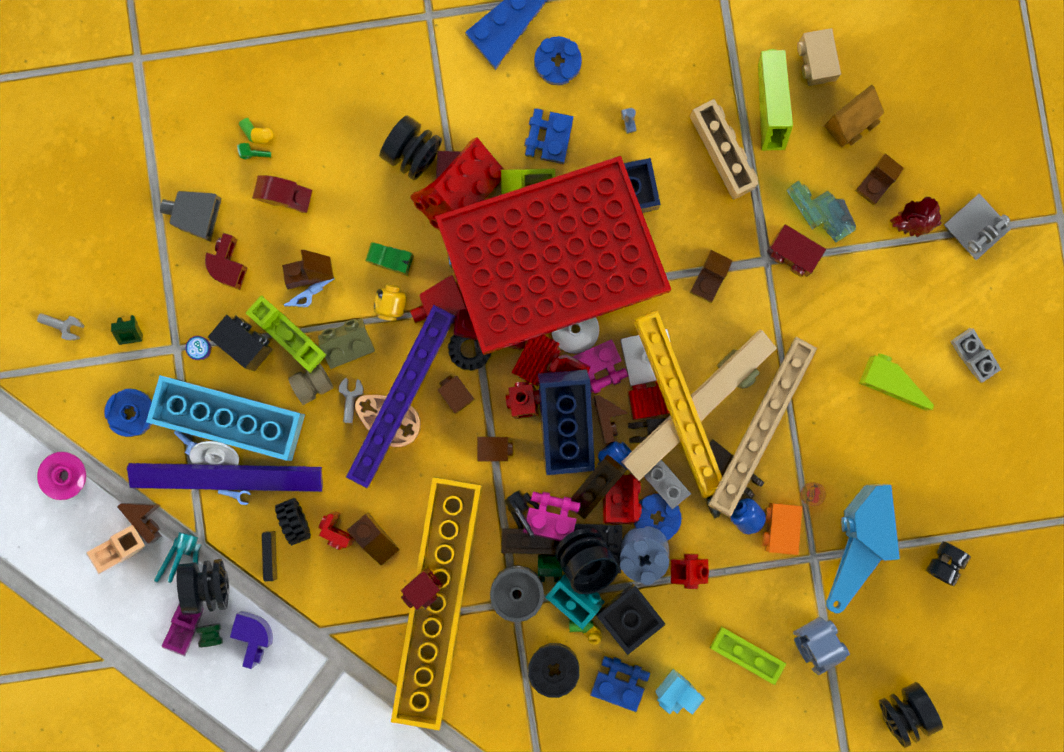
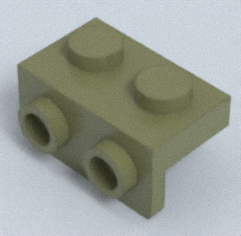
(345, 343)

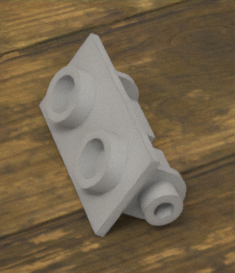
(667, 484)

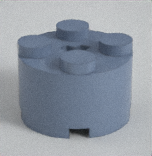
(644, 555)
(820, 645)

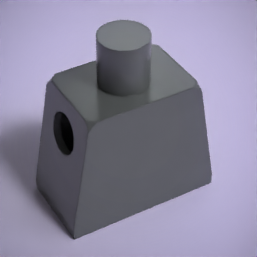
(193, 212)

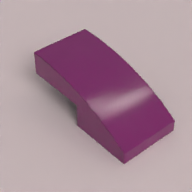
(181, 632)

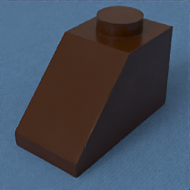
(493, 449)
(373, 539)

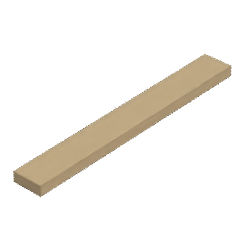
(705, 399)
(762, 427)

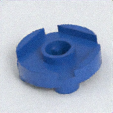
(550, 49)
(118, 419)
(672, 517)

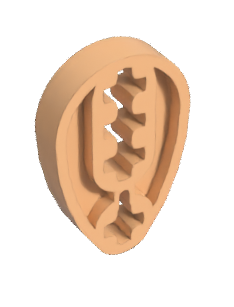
(368, 418)

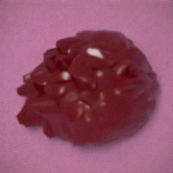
(918, 217)

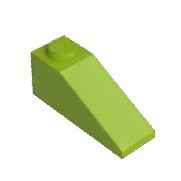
(893, 381)

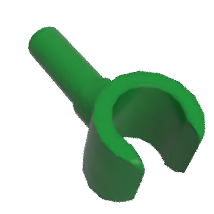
(245, 152)

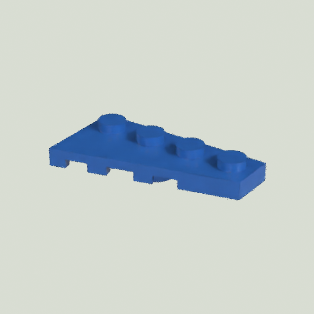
(502, 27)

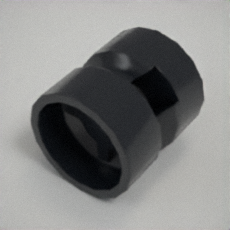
(944, 571)

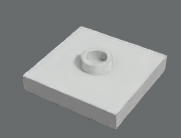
(636, 361)

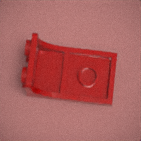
(463, 183)

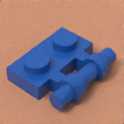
(556, 138)
(616, 690)

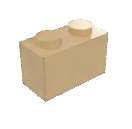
(819, 57)

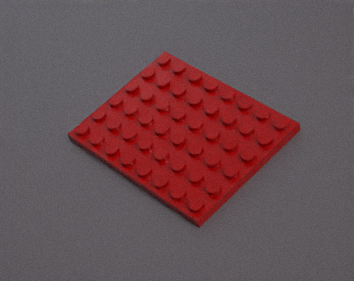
(552, 254)

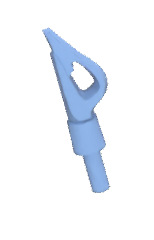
(312, 290)

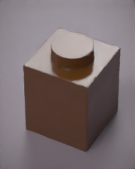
(455, 393)

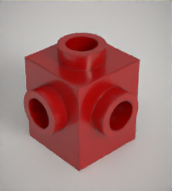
(526, 408)
(689, 571)

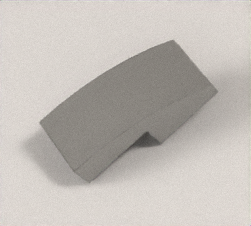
(975, 356)

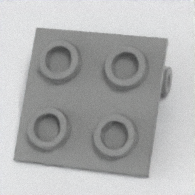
(978, 226)

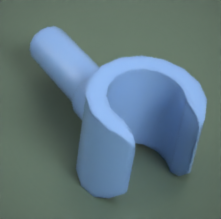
(180, 435)
(234, 494)

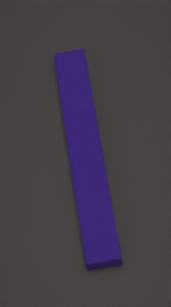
(400, 396)
(225, 477)

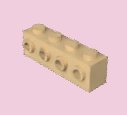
(724, 149)

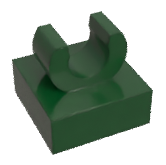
(126, 331)
(548, 567)

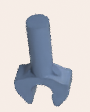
(628, 116)

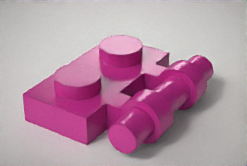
(602, 358)
(550, 524)

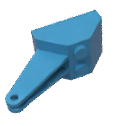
(872, 538)

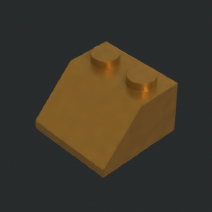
(855, 117)

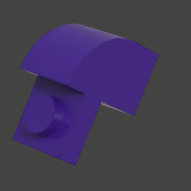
(256, 632)

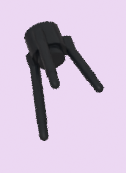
(517, 505)

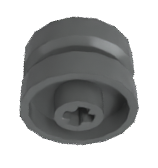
(521, 579)

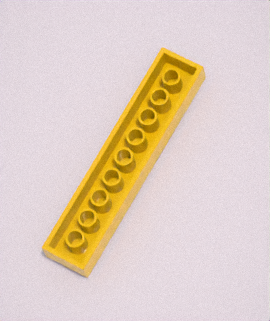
(433, 630)

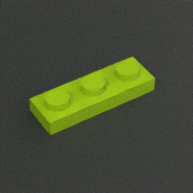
(748, 655)

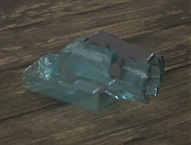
(824, 210)

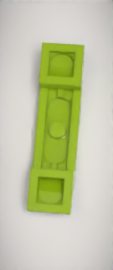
(286, 333)

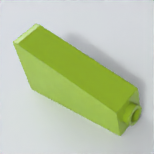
(774, 100)

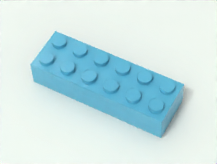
(225, 418)

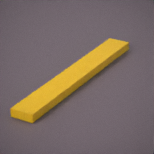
(679, 402)

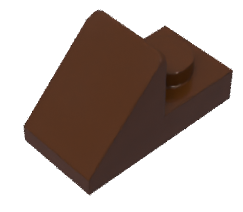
(879, 179)
(310, 270)
(711, 276)
(605, 411)
(137, 516)

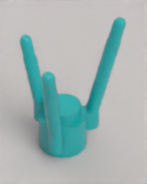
(182, 545)

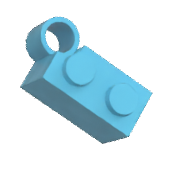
(678, 693)

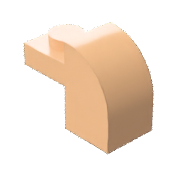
(116, 549)

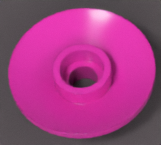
(50, 474)

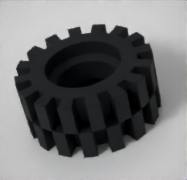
(463, 362)
(292, 521)

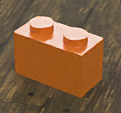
(782, 528)

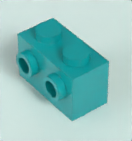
(575, 606)

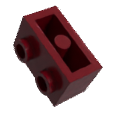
(422, 590)

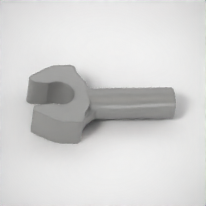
(64, 326)
(350, 398)

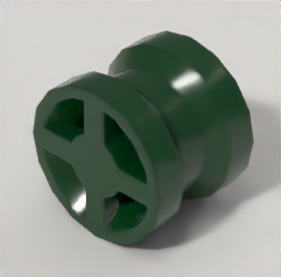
(209, 635)

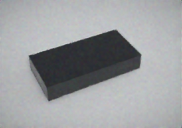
(269, 556)

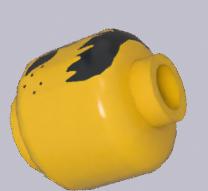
(389, 302)

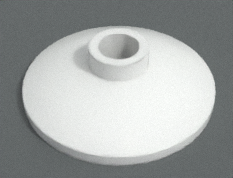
(578, 342)
(213, 454)

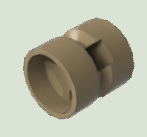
(309, 384)

